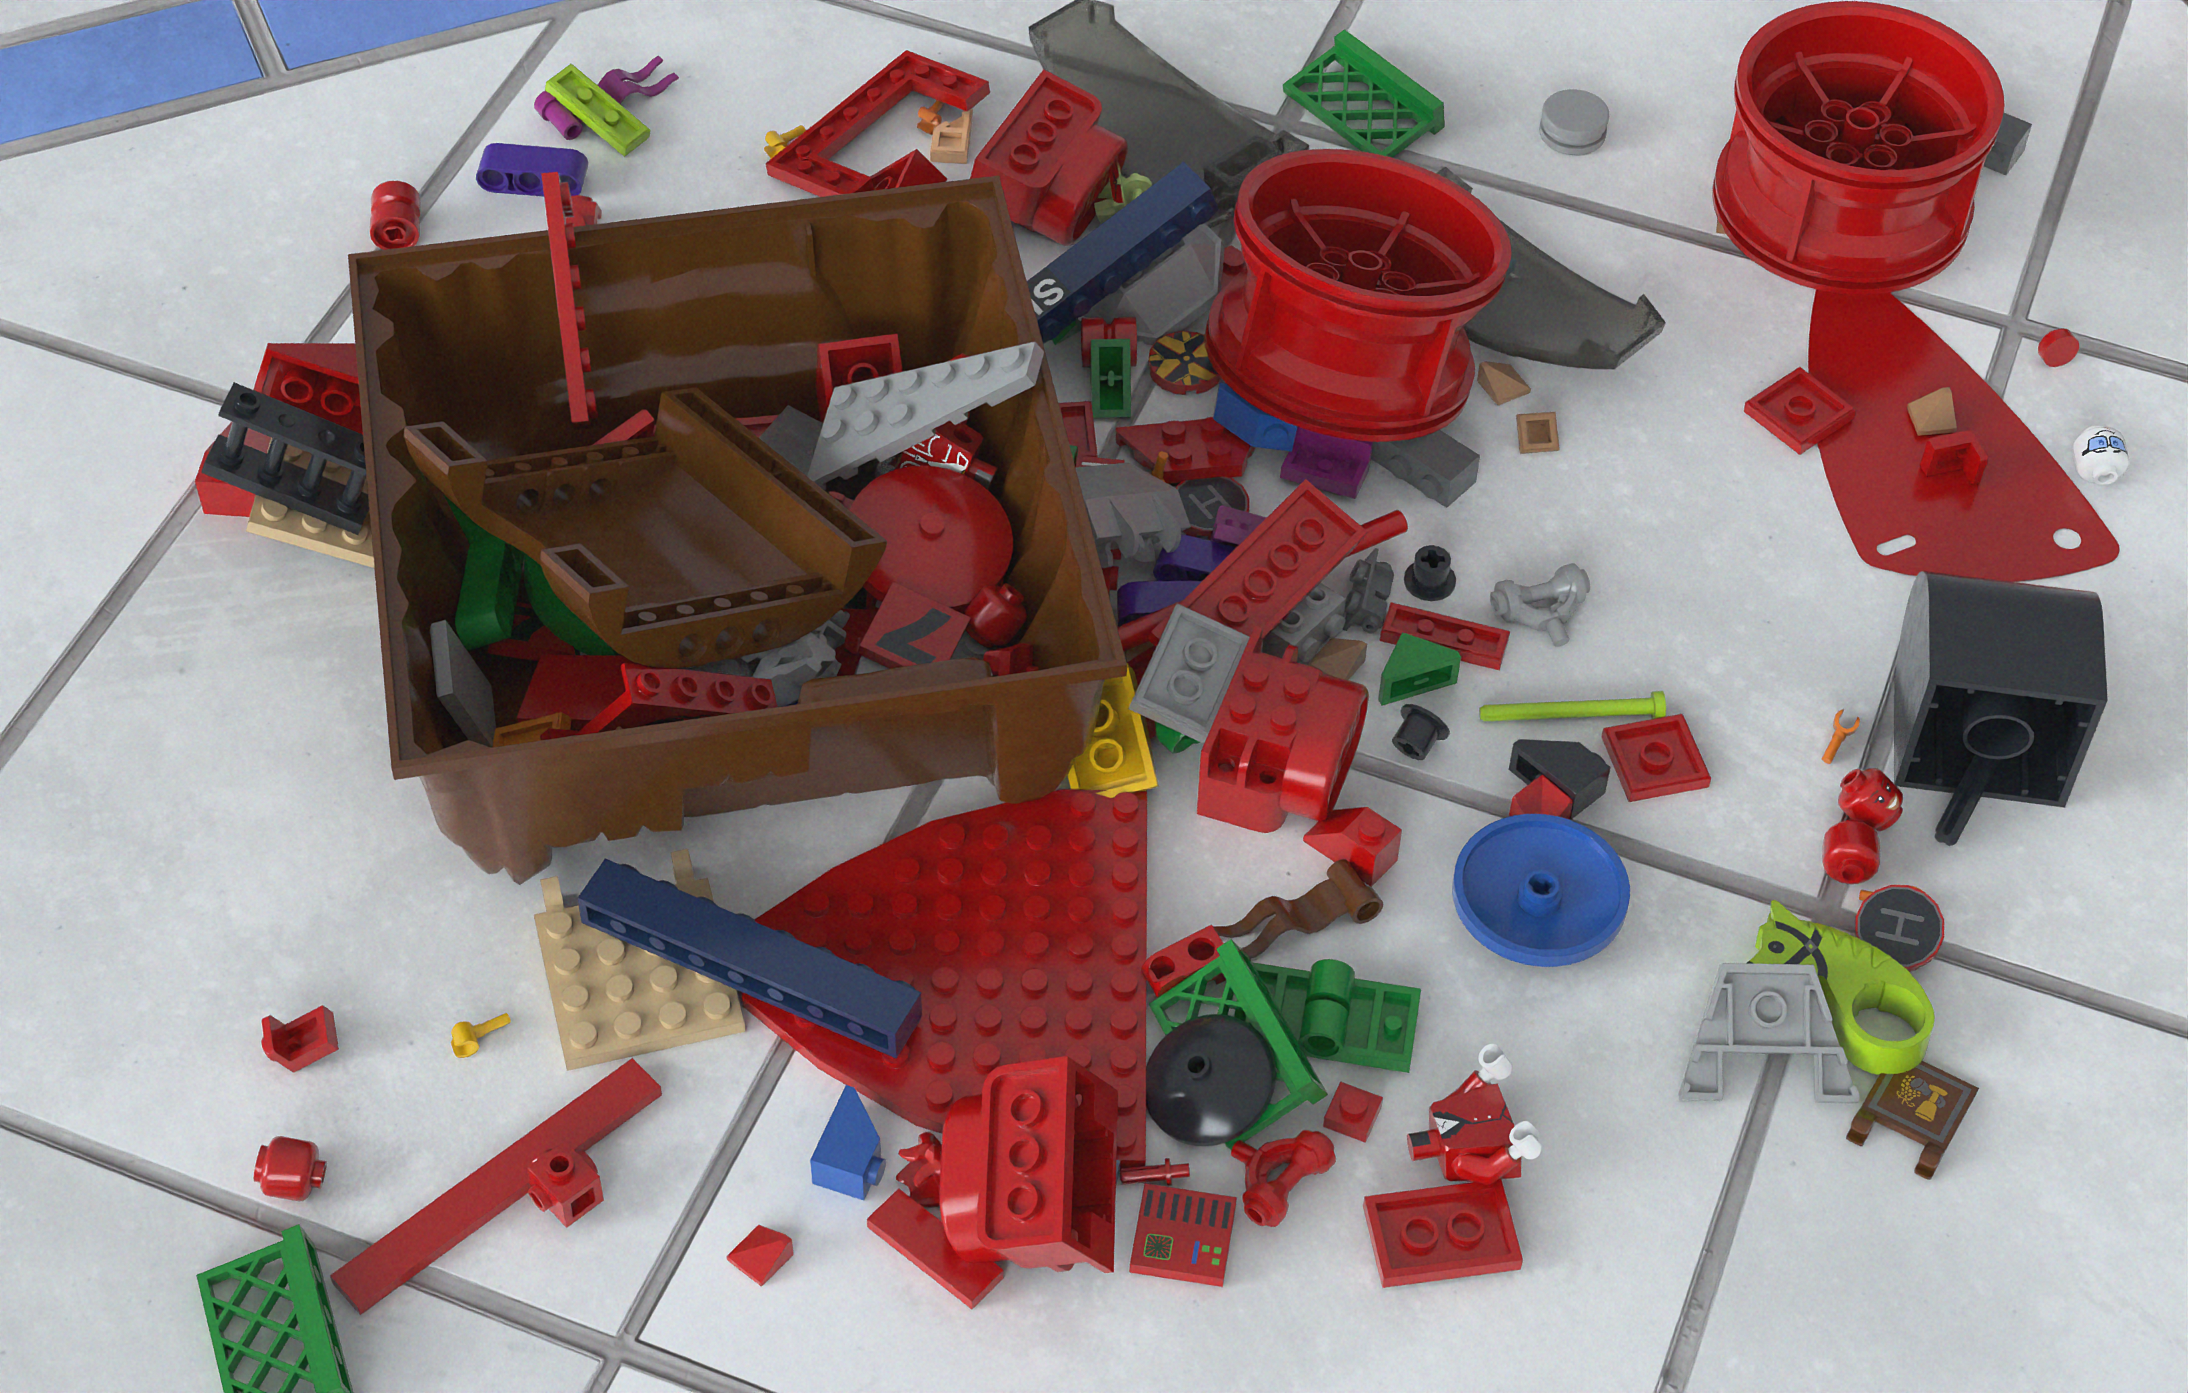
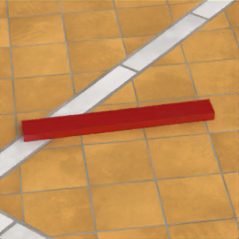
(491, 1188)

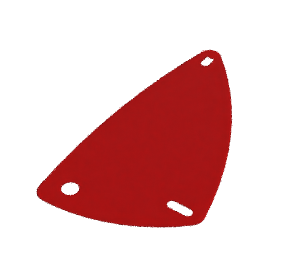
(1997, 529)

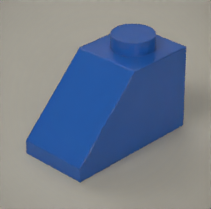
(1251, 423)
(848, 1150)

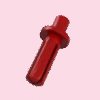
(1154, 1173)

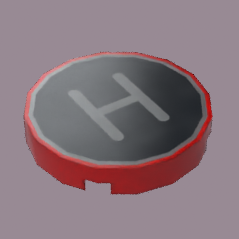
(1204, 497)
(1901, 924)

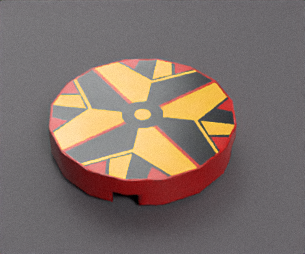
(1182, 364)

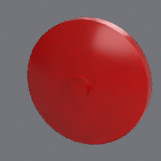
(940, 533)

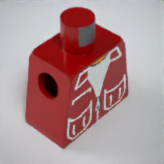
(954, 449)

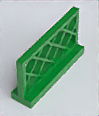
(1389, 84)
(1260, 1013)
(310, 1311)

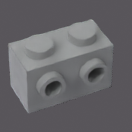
(1308, 625)

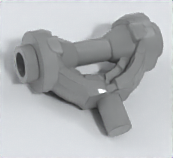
(1515, 601)

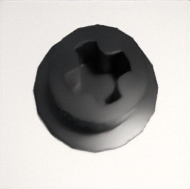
(1430, 574)
(1418, 731)

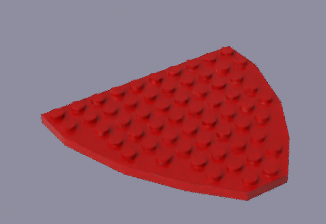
(1016, 935)

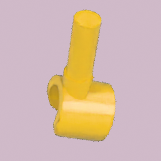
(779, 142)
(465, 1034)

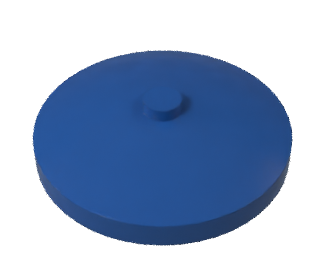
(1541, 890)

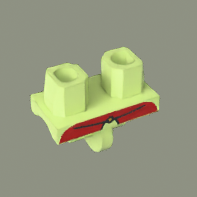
(1119, 193)

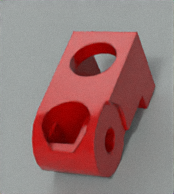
(1181, 960)

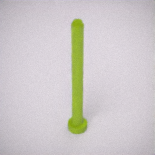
(1573, 709)

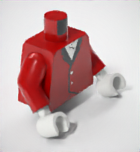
(1474, 1129)

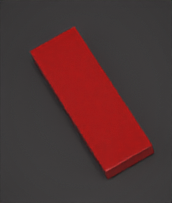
(1473, 641)
(924, 1243)

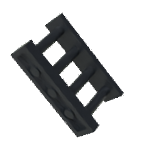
(282, 481)

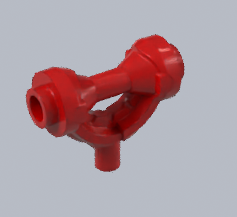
(1307, 1155)

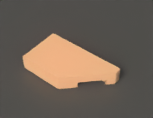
(952, 140)

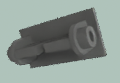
(1369, 580)

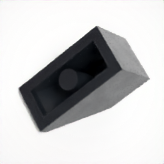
(1566, 764)

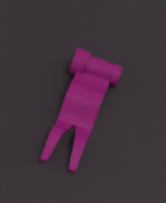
(613, 84)

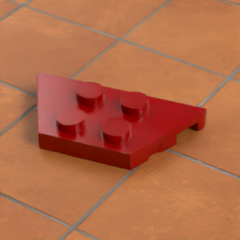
(1193, 448)

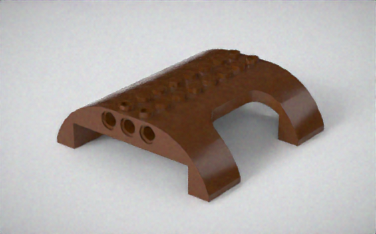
(671, 539)

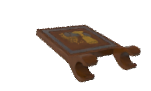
(1920, 1105)

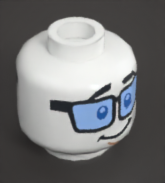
(2100, 455)

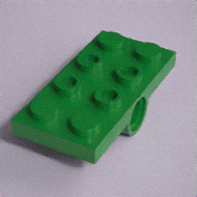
(1344, 1015)

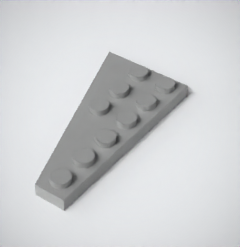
(903, 408)

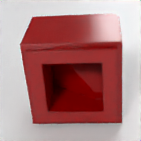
(1541, 798)

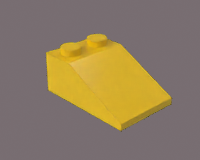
(1120, 746)

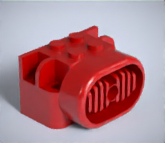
(1052, 158)
(1279, 741)
(1032, 1168)

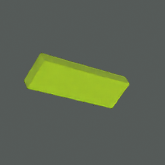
(597, 109)

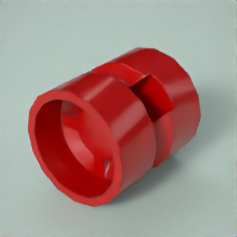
(395, 215)
(1098, 329)

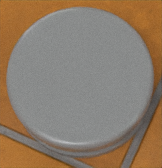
(1574, 122)

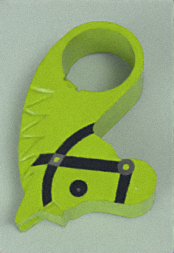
(1852, 980)

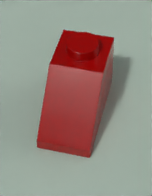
(1359, 837)

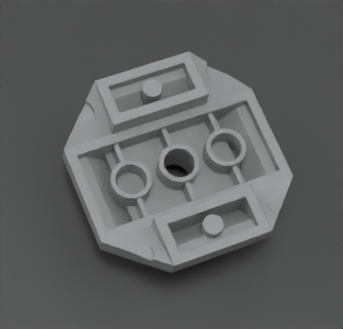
(1171, 289)

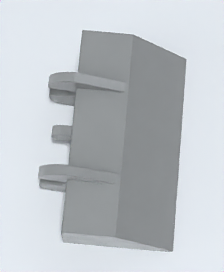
(1131, 511)

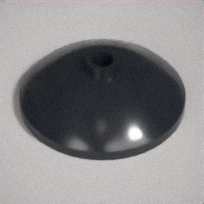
(1222, 1097)

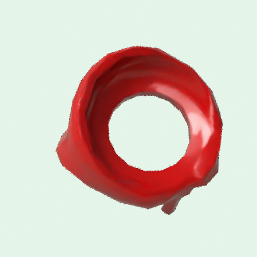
(923, 1170)

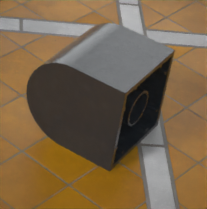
(2001, 678)

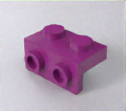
(1328, 462)

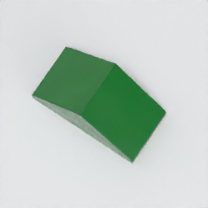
(1110, 378)
(1417, 668)

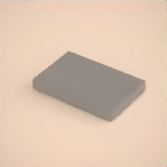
(1189, 673)
(462, 686)

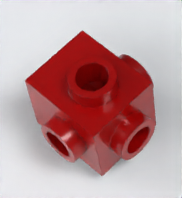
(565, 1183)

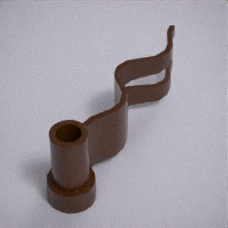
(1310, 913)

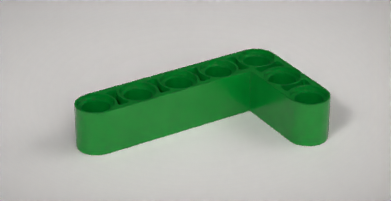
(488, 586)

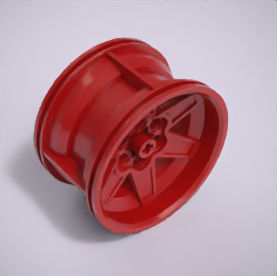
(1856, 146)
(1355, 294)

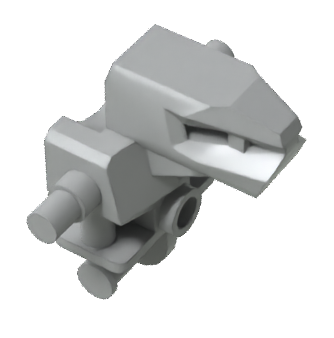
(801, 660)

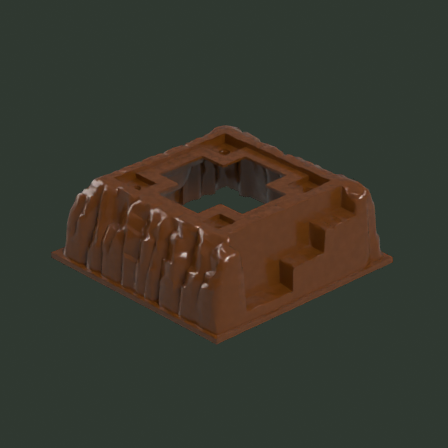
(738, 313)

